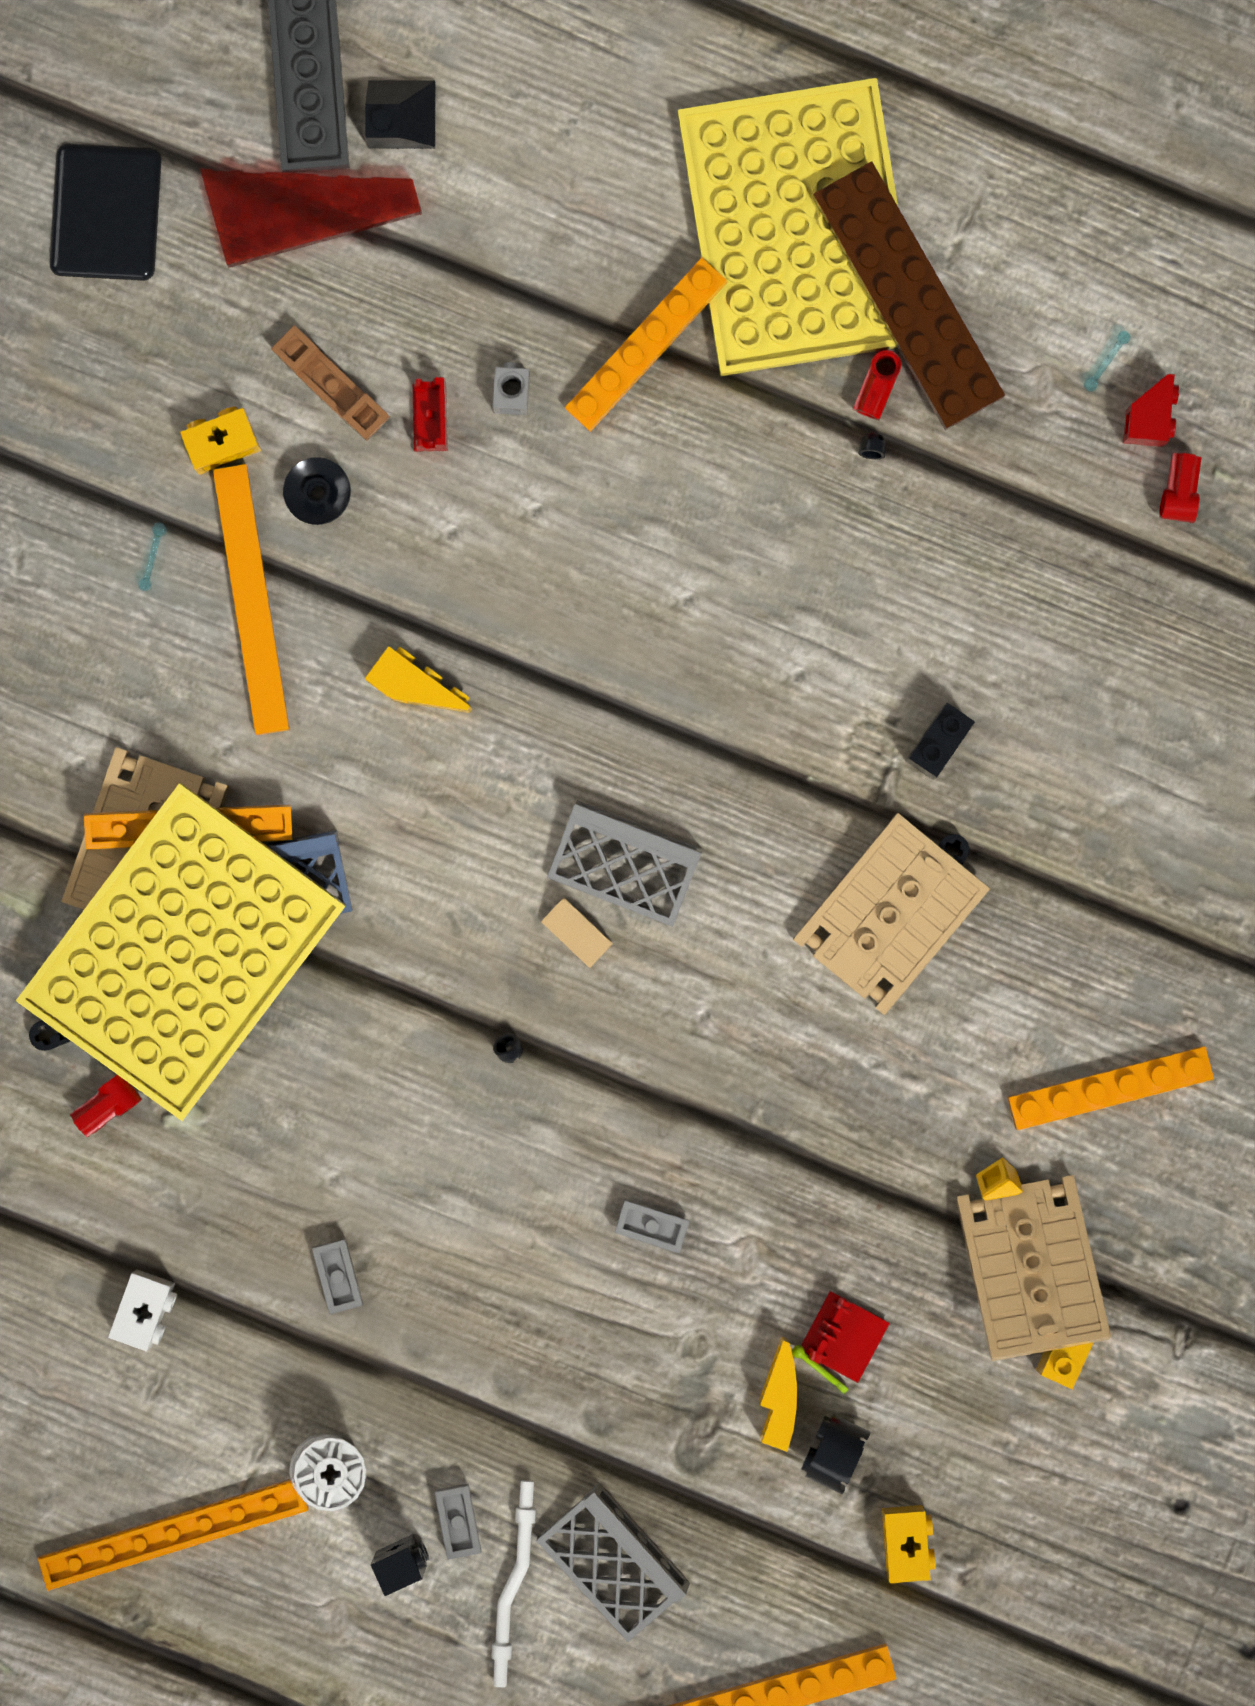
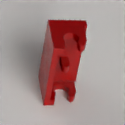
(430, 415)

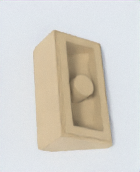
(576, 932)

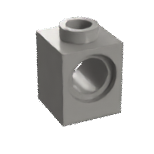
(511, 404)

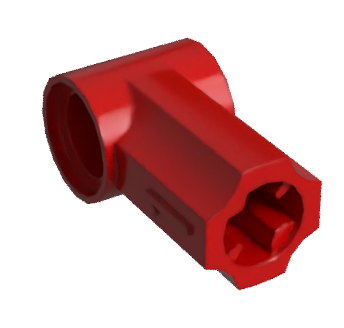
(876, 387)
(1180, 497)
(112, 1100)

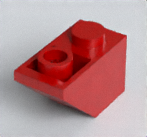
(1149, 417)

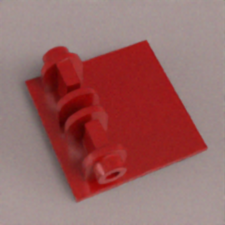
(844, 1336)

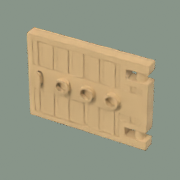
(147, 791)
(892, 912)
(1033, 1270)

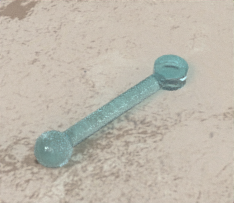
(1092, 382)
(159, 530)

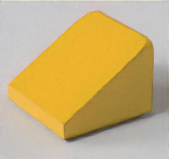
(999, 1180)

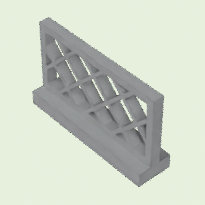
(634, 835)
(636, 1545)

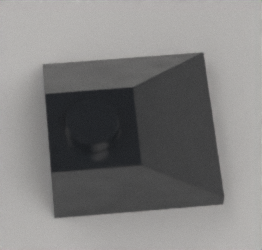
(400, 114)

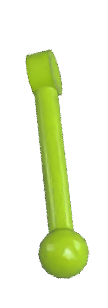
(799, 1352)

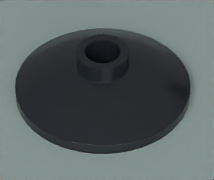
(304, 479)

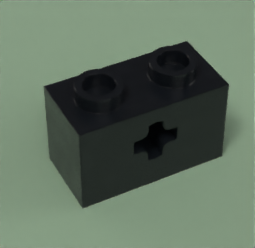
(940, 741)
(400, 1564)

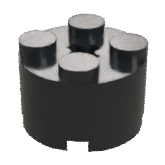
(836, 1453)

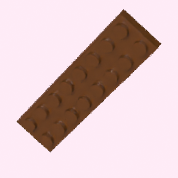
(908, 295)

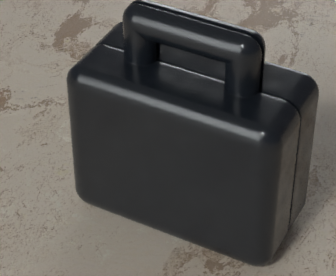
(105, 212)

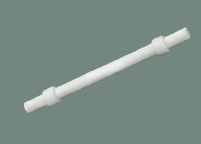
(502, 1648)

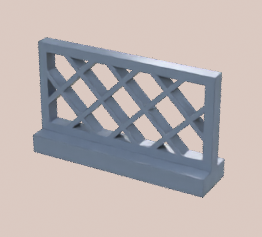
(315, 846)

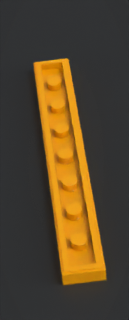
(251, 599)
(170, 1534)

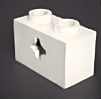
(128, 1324)

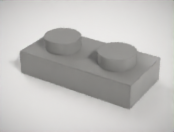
(652, 1226)
(337, 1276)
(458, 1521)

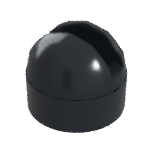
(872, 446)
(504, 1042)

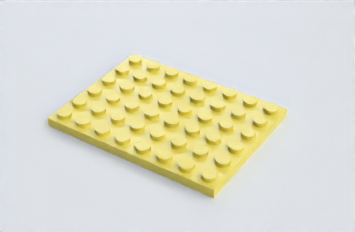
(759, 227)
(181, 952)

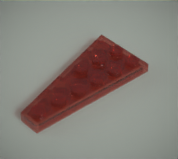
(288, 211)

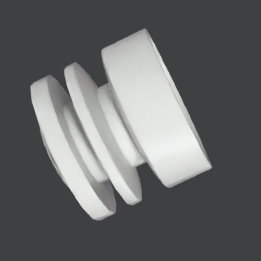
(312, 1459)

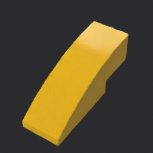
(780, 1397)

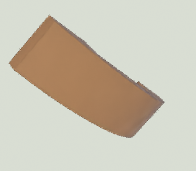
(330, 383)

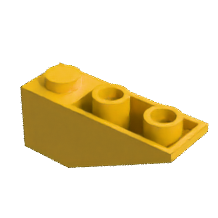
(408, 684)

